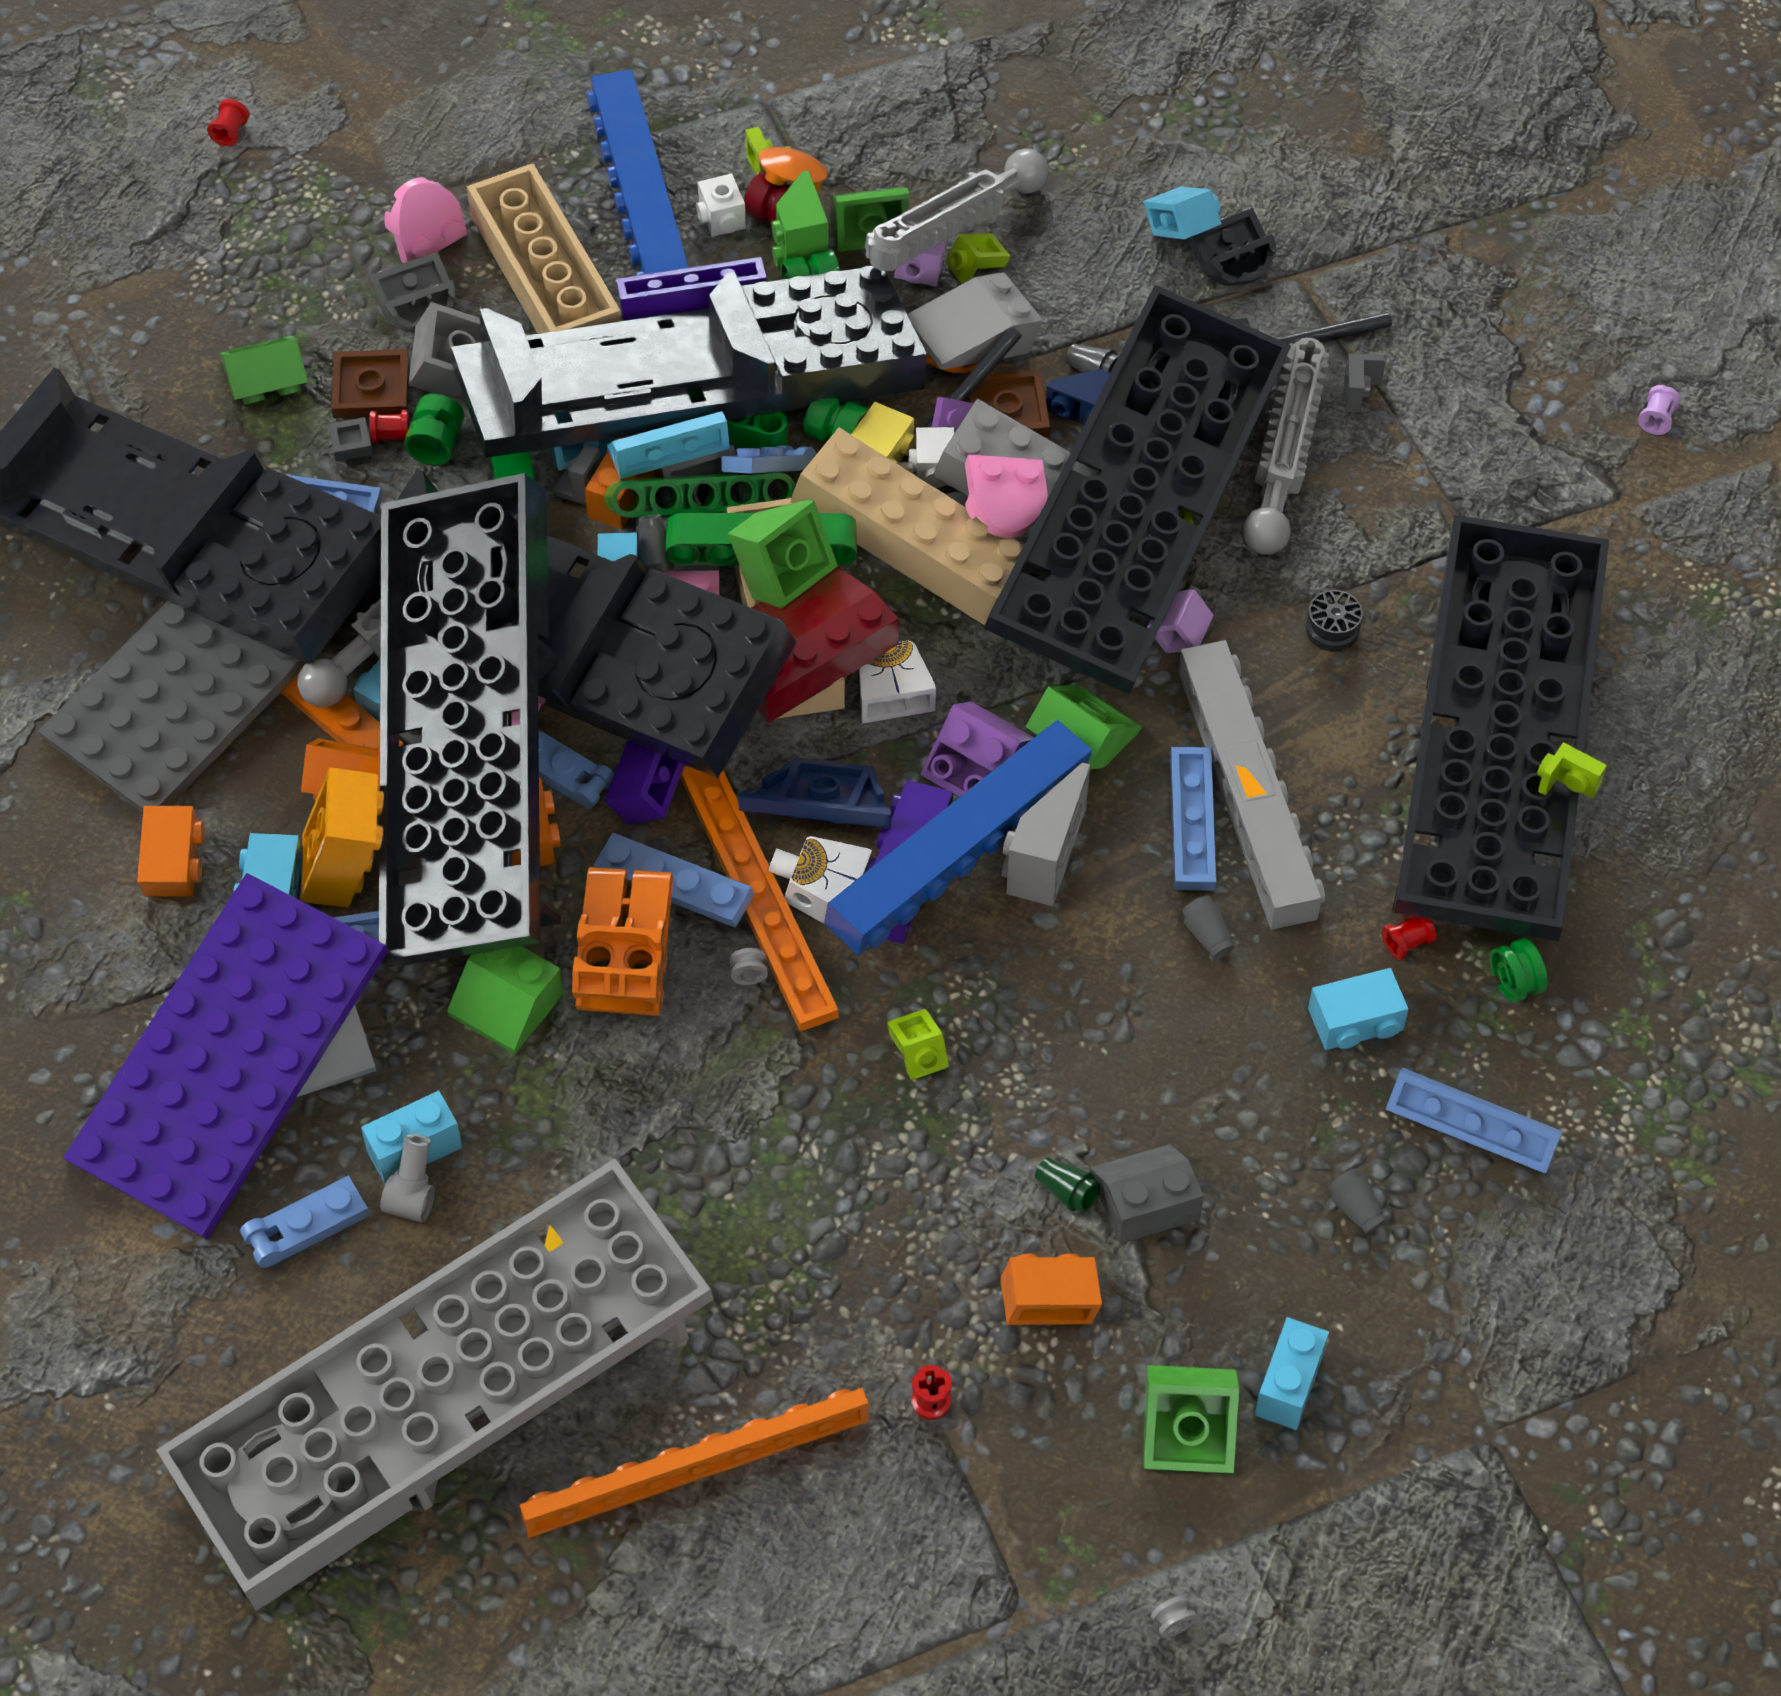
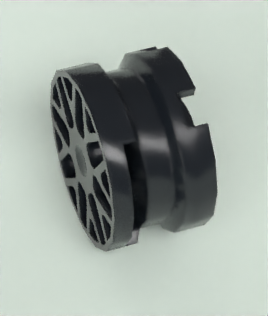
(1345, 620)

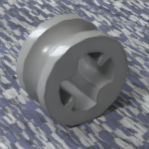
(748, 966)
(1174, 1616)

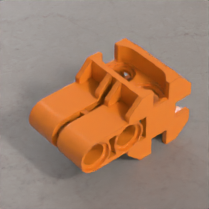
(639, 941)

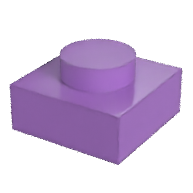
(950, 412)

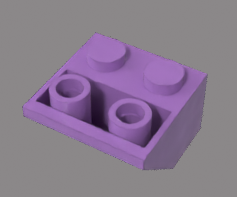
(971, 747)

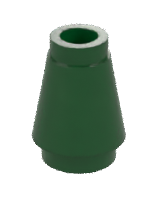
(1068, 1184)

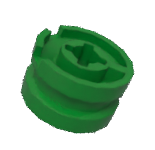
(1519, 970)

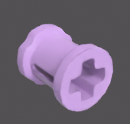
(1661, 404)

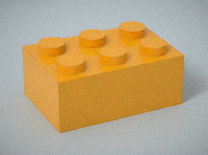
(341, 837)

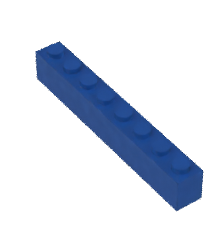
(635, 174)
(952, 841)

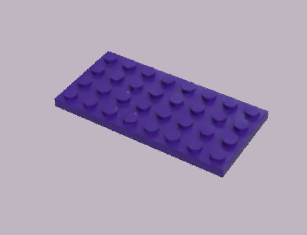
(226, 1055)

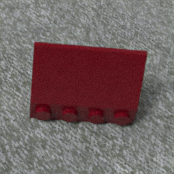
(836, 632)

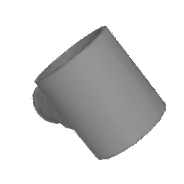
(408, 1190)

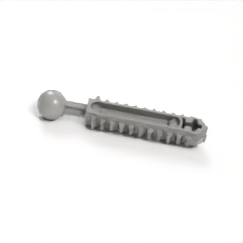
(953, 210)
(1286, 444)
(326, 680)

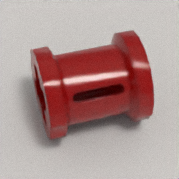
(230, 118)
(388, 426)
(1408, 935)
(921, 1398)

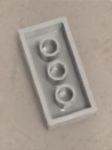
(996, 434)

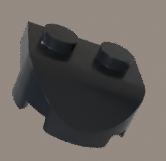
(1234, 251)

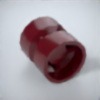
(762, 197)

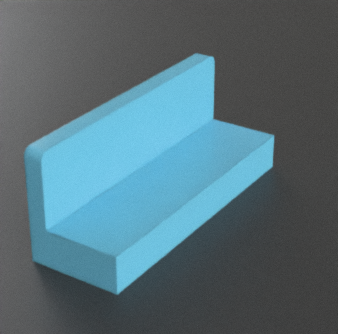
(669, 445)

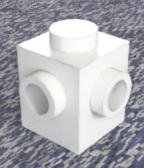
(721, 213)

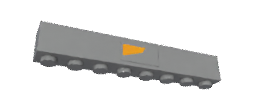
(1250, 785)

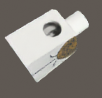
(896, 685)
(819, 873)

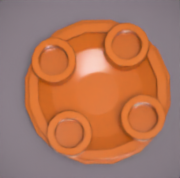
(786, 164)

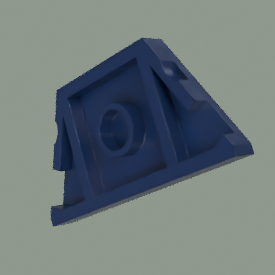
(821, 792)

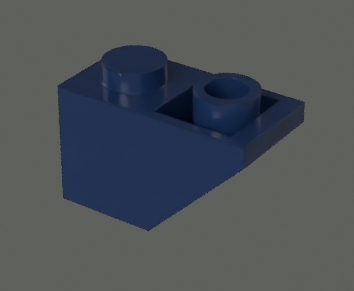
(1075, 395)

